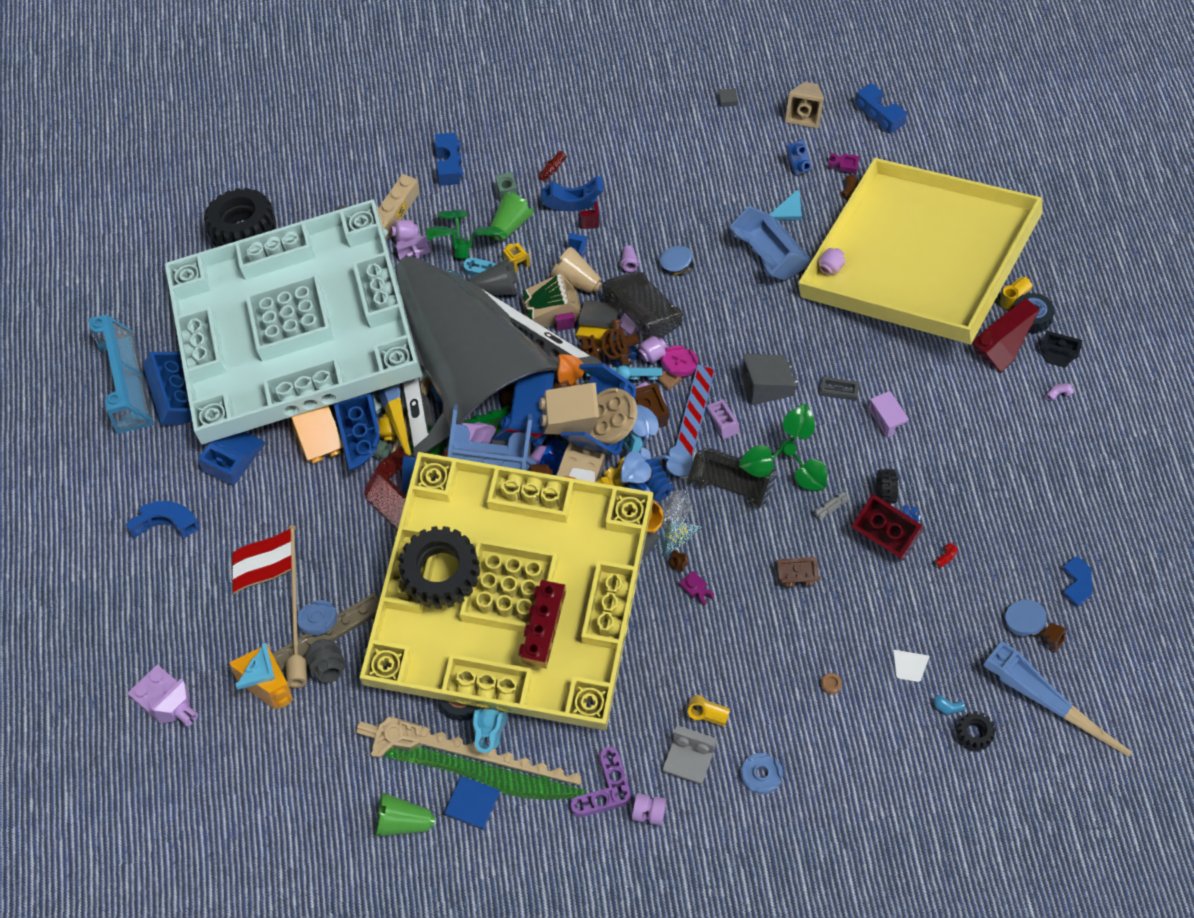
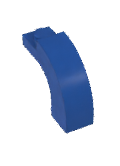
(572, 199)
(163, 513)

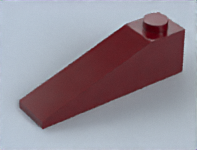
(1004, 337)

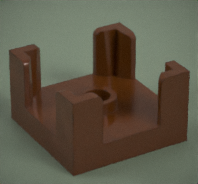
(651, 398)

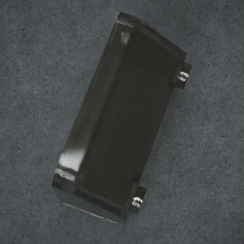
(723, 471)

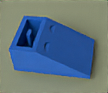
(230, 456)

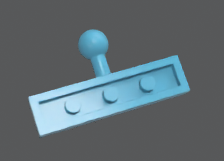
(636, 372)

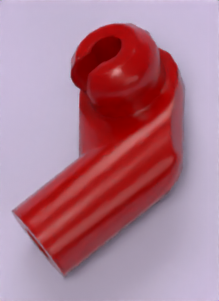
(947, 557)

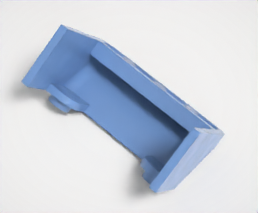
(507, 456)

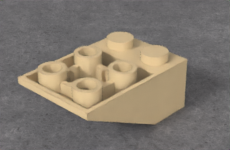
(583, 459)

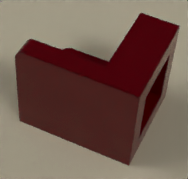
(590, 218)

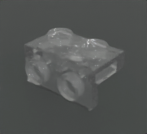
(676, 508)

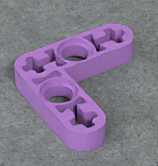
(609, 793)

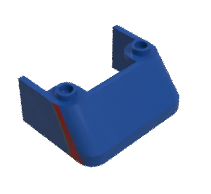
(526, 401)

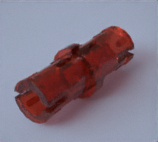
(552, 166)

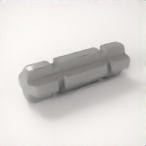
(831, 505)

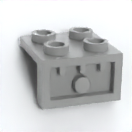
(690, 755)

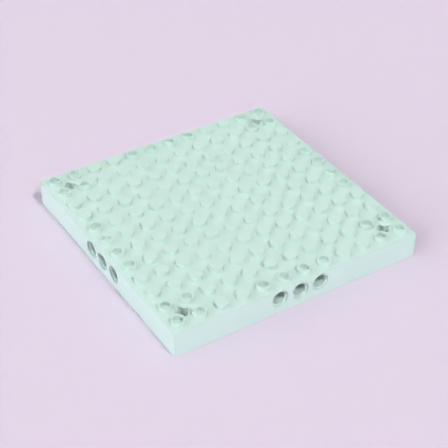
(290, 322)

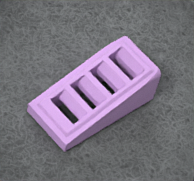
(728, 428)

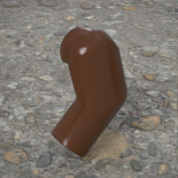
(851, 186)

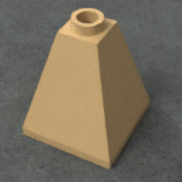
(805, 105)

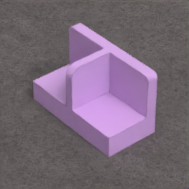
(887, 413)

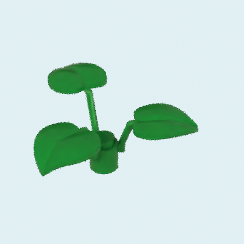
(461, 245)
(799, 423)

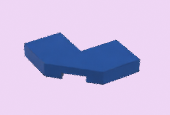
(1082, 575)

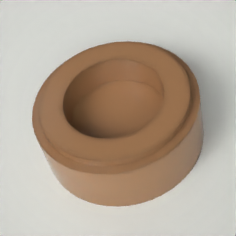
(831, 683)

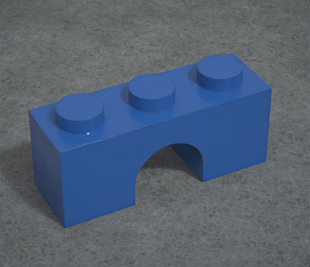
(889, 117)
(448, 170)

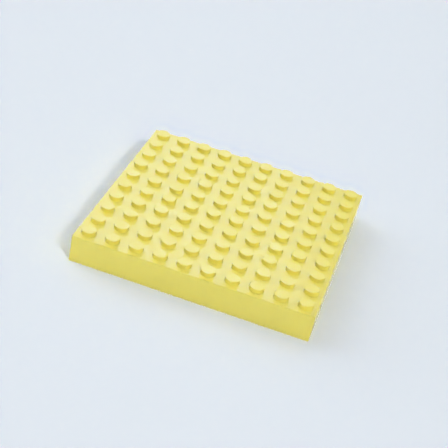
(923, 249)

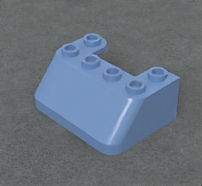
(771, 241)

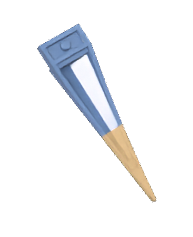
(1024, 678)

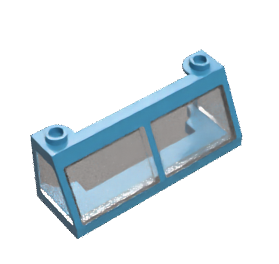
(130, 404)

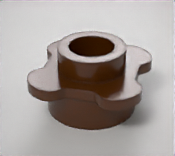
(678, 560)

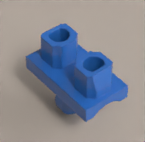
(799, 157)

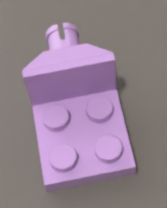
(163, 697)

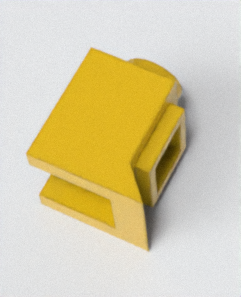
(516, 255)

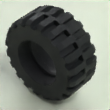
(237, 206)
(432, 543)

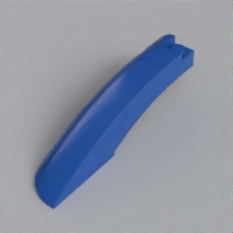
(358, 428)

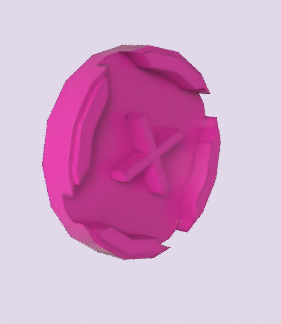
(679, 361)

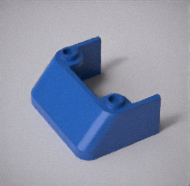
(604, 379)

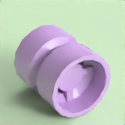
(649, 809)

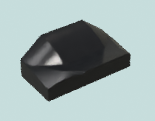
(1060, 349)

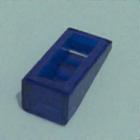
(554, 458)

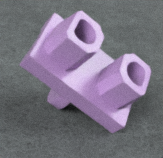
(413, 248)

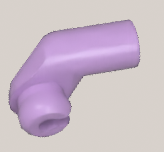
(1065, 388)

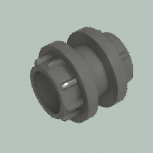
(325, 660)

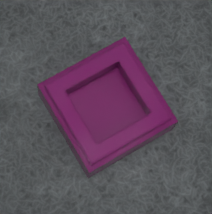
(565, 321)

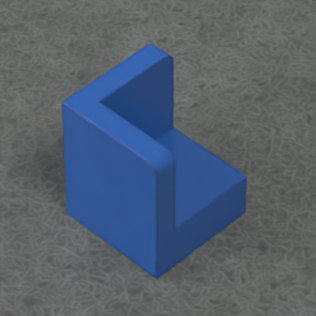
(578, 243)

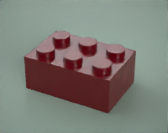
(888, 527)

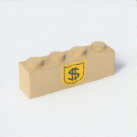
(398, 201)

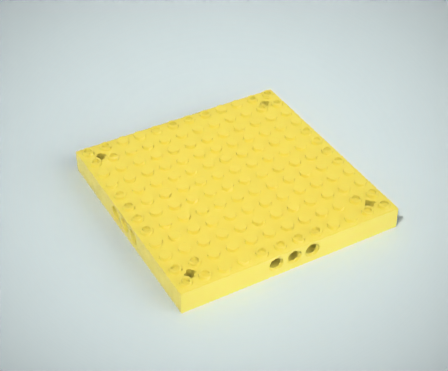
(523, 533)

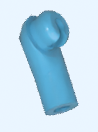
(947, 707)

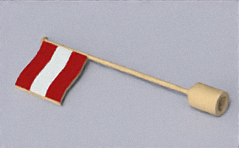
(262, 563)

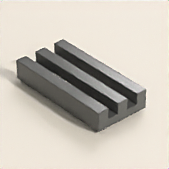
(839, 391)

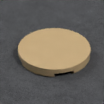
(616, 415)

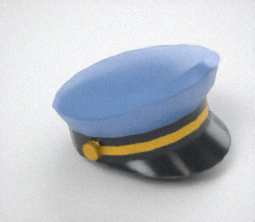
(677, 260)

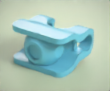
(488, 724)

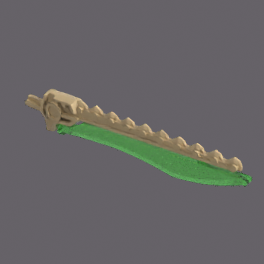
(410, 736)

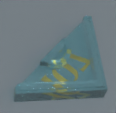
(677, 534)

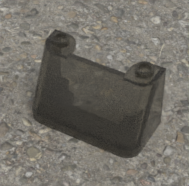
(642, 304)

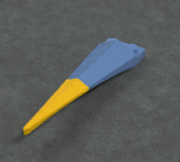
(391, 401)

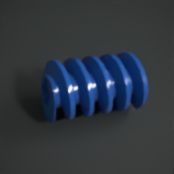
(658, 481)

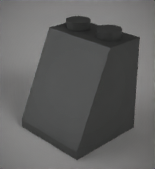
(767, 377)

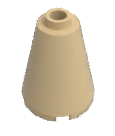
(577, 271)

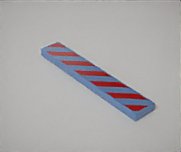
(695, 408)

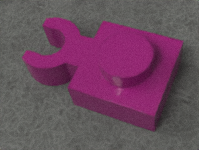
(847, 162)
(695, 586)

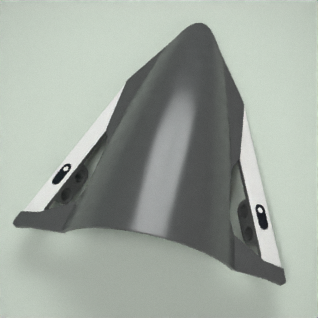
(466, 347)

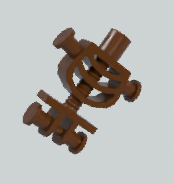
(621, 341)

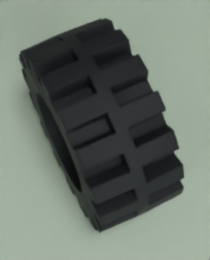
(887, 485)
(980, 721)

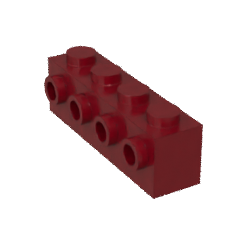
(543, 624)

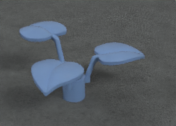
(634, 466)

